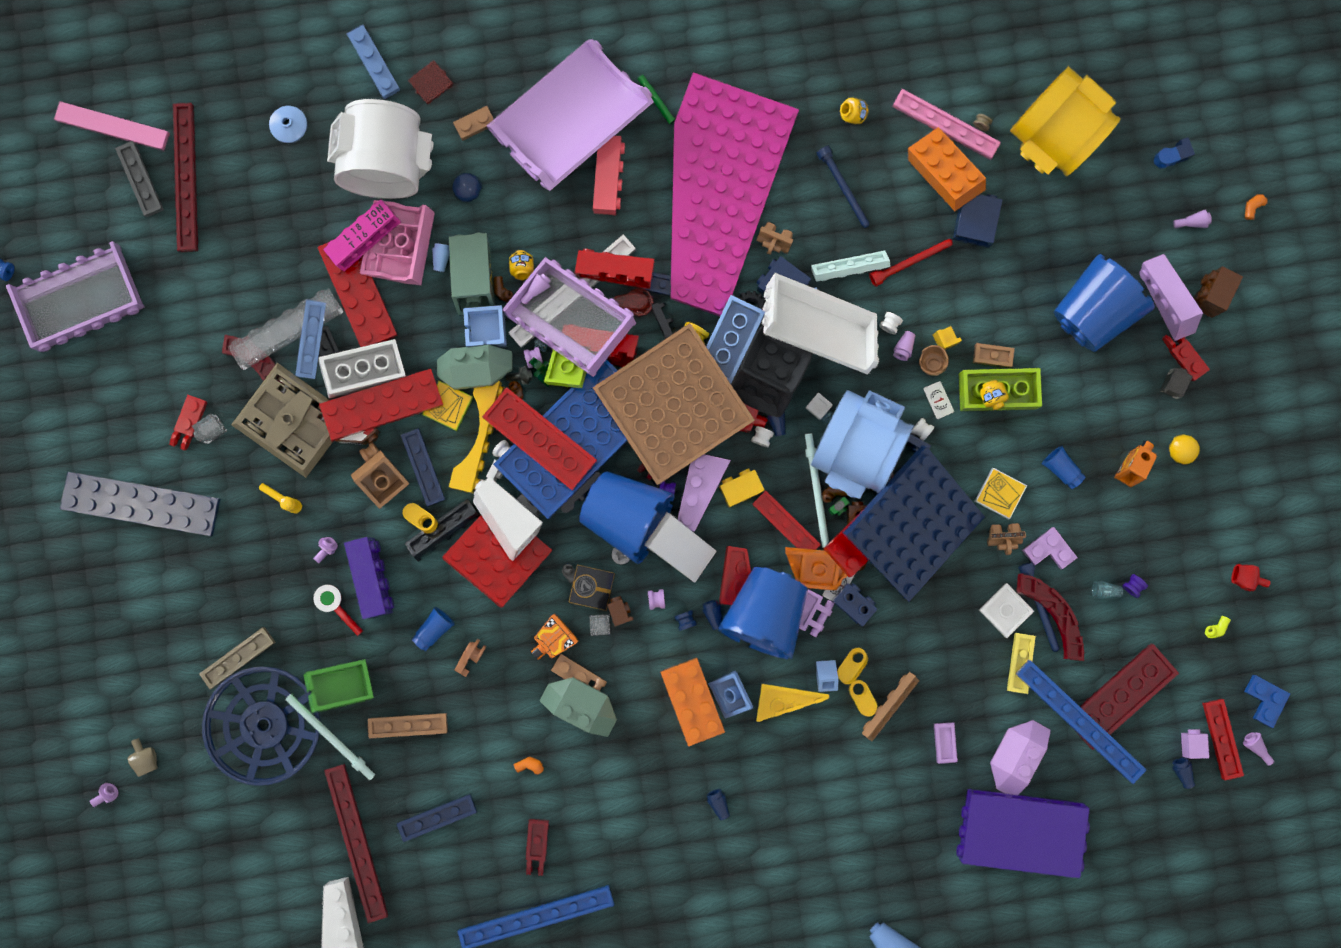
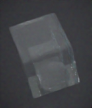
(208, 428)
(600, 624)

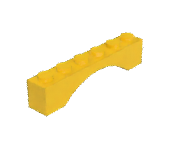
(466, 473)

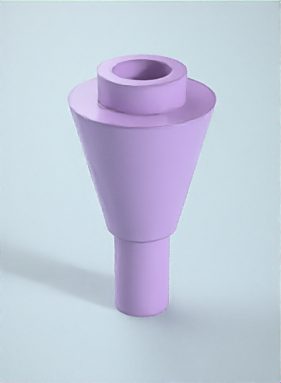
(1198, 220)
(539, 284)
(1255, 743)

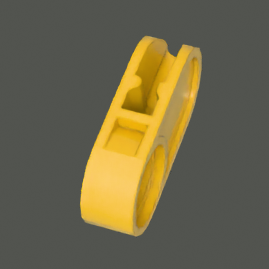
(417, 516)
(850, 670)
(865, 701)

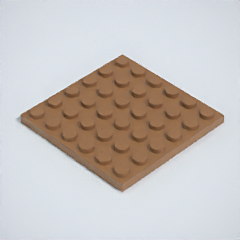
(673, 404)

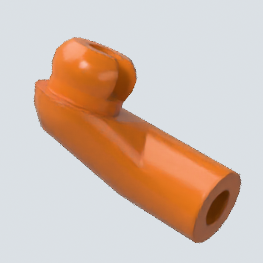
(1253, 204)
(529, 763)

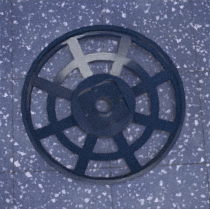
(251, 731)

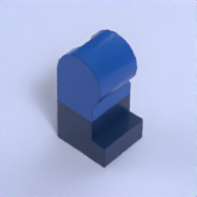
(1172, 156)

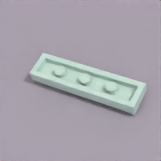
(850, 266)

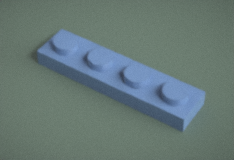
(373, 62)
(310, 339)

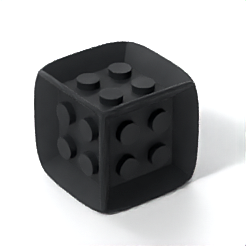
(770, 374)

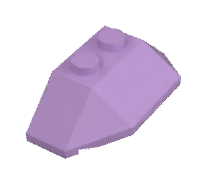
(1019, 756)

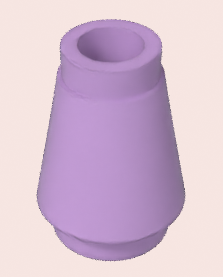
(904, 347)

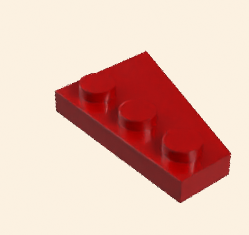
(734, 574)

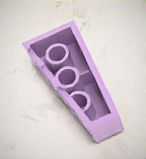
(1171, 297)
(700, 486)

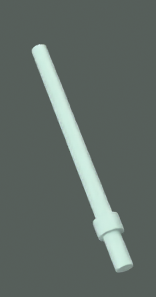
(810, 453)
(357, 762)

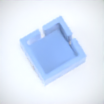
(486, 326)

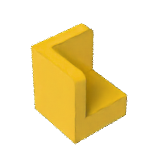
(946, 338)

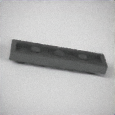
(139, 179)

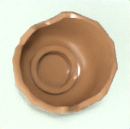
(933, 360)

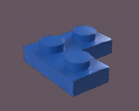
(1271, 697)

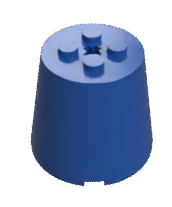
(1102, 304)
(625, 513)
(767, 613)

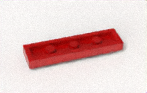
(785, 522)
(1223, 739)

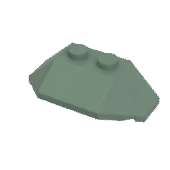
(474, 366)
(580, 705)

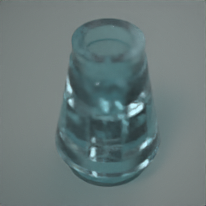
(1106, 590)

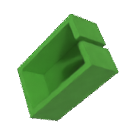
(338, 686)

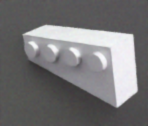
(340, 919)

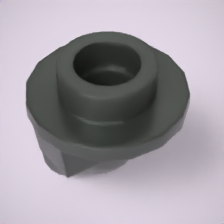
(523, 375)

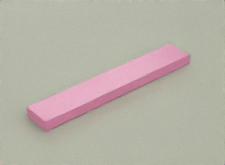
(111, 126)
(951, 126)

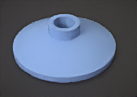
(293, 130)

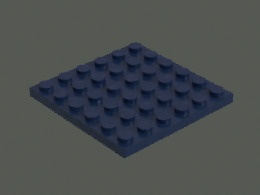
(914, 523)

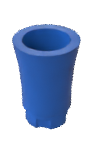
(1064, 467)
(432, 629)

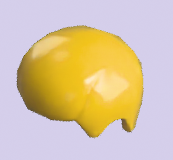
(1184, 449)

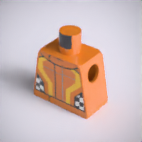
(1137, 465)
(553, 638)

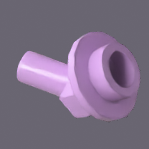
(328, 546)
(107, 793)

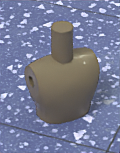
(143, 759)

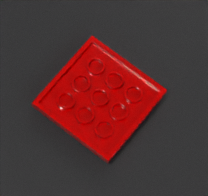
(487, 566)

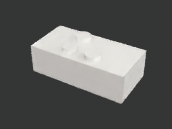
(361, 368)

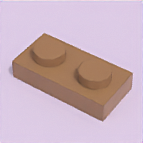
(473, 123)
(993, 355)

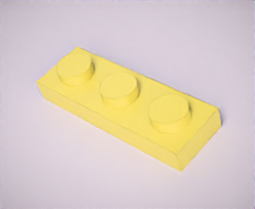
(1021, 652)

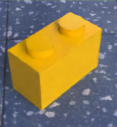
(741, 488)

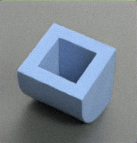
(826, 676)

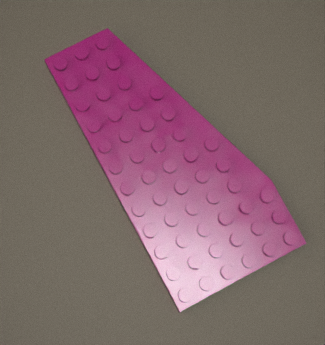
(722, 175)

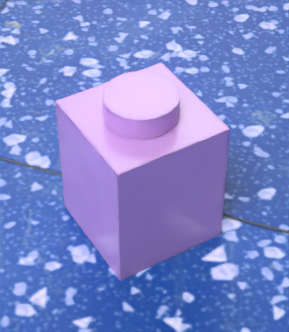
(1195, 744)

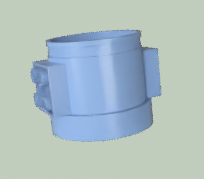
(862, 443)

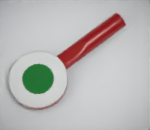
(328, 599)

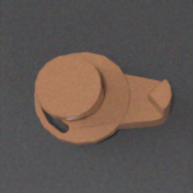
(470, 653)

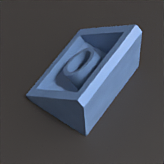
(730, 694)

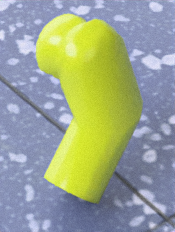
(1218, 630)

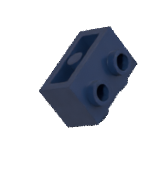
(854, 604)

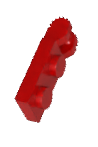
(1186, 357)
(190, 414)

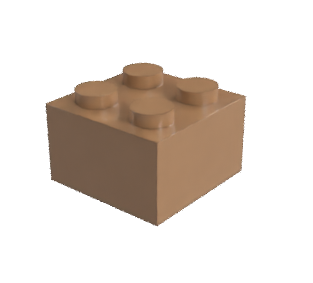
(379, 479)

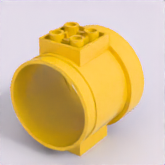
(1066, 123)

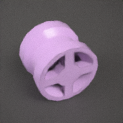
(533, 353)
(656, 599)

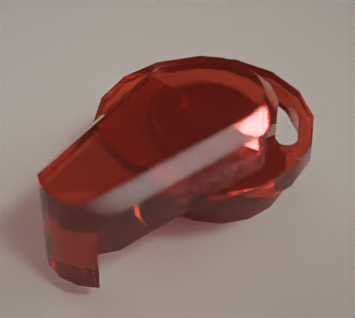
(635, 301)

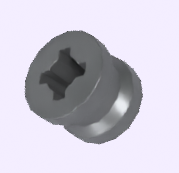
(619, 558)

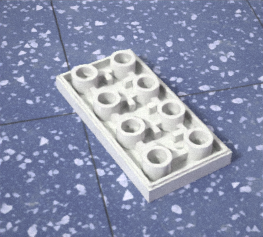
(680, 547)

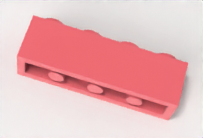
(607, 177)

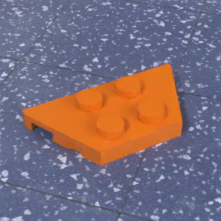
(815, 568)

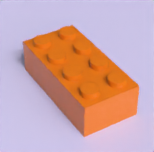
(946, 169)
(692, 701)

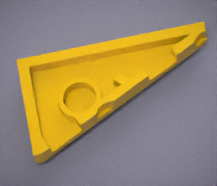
(780, 700)

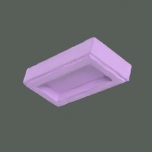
(945, 742)

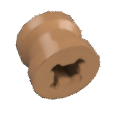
(369, 452)

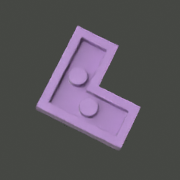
(1050, 544)

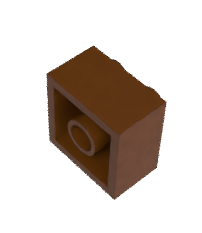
(1217, 291)

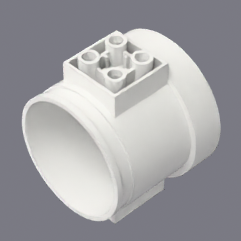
(379, 149)

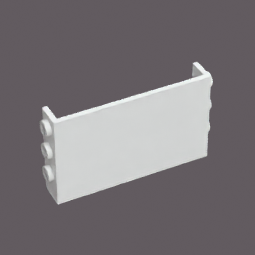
(820, 323)

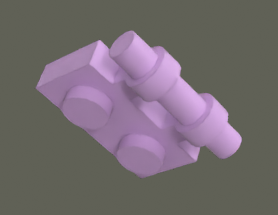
(812, 604)

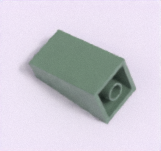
(471, 271)

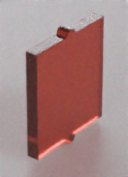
(430, 82)

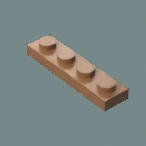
(893, 702)
(407, 725)

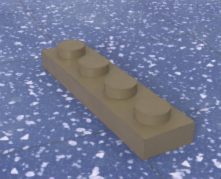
(237, 658)

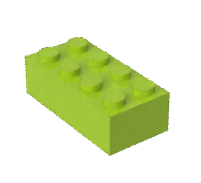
(1021, 386)

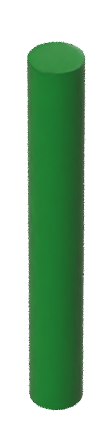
(658, 102)

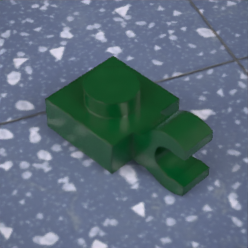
(541, 369)

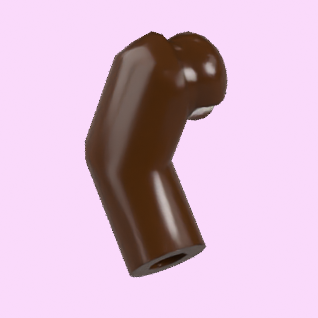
(501, 292)
(516, 388)
(830, 493)

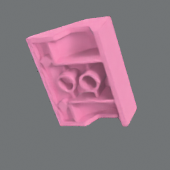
(404, 249)

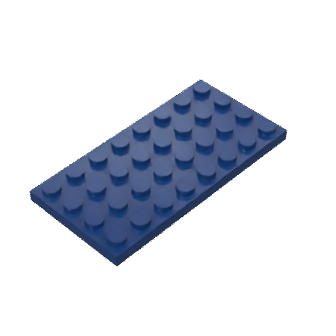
(583, 420)

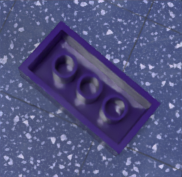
(369, 577)

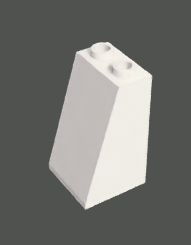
(506, 517)

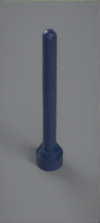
(825, 155)
(1028, 569)

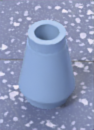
(440, 257)

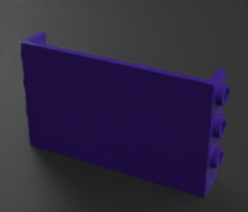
(1023, 833)

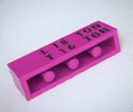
(362, 235)

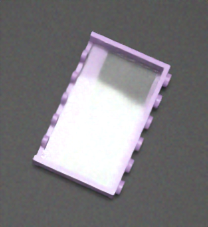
(75, 298)
(571, 317)

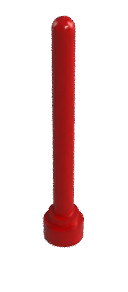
(877, 277)

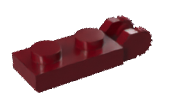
(537, 844)

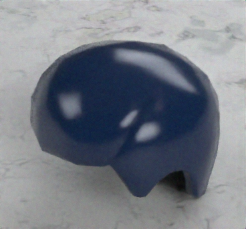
(467, 187)

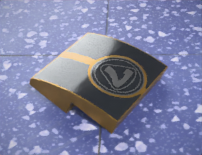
(591, 587)

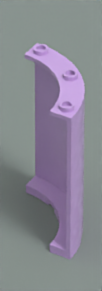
(569, 114)

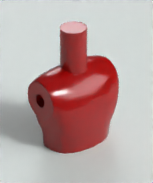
(1248, 577)

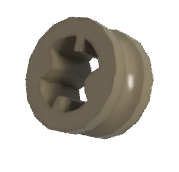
(982, 122)

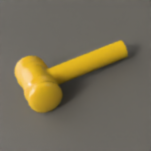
(286, 503)

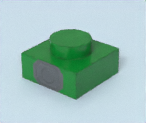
(839, 507)

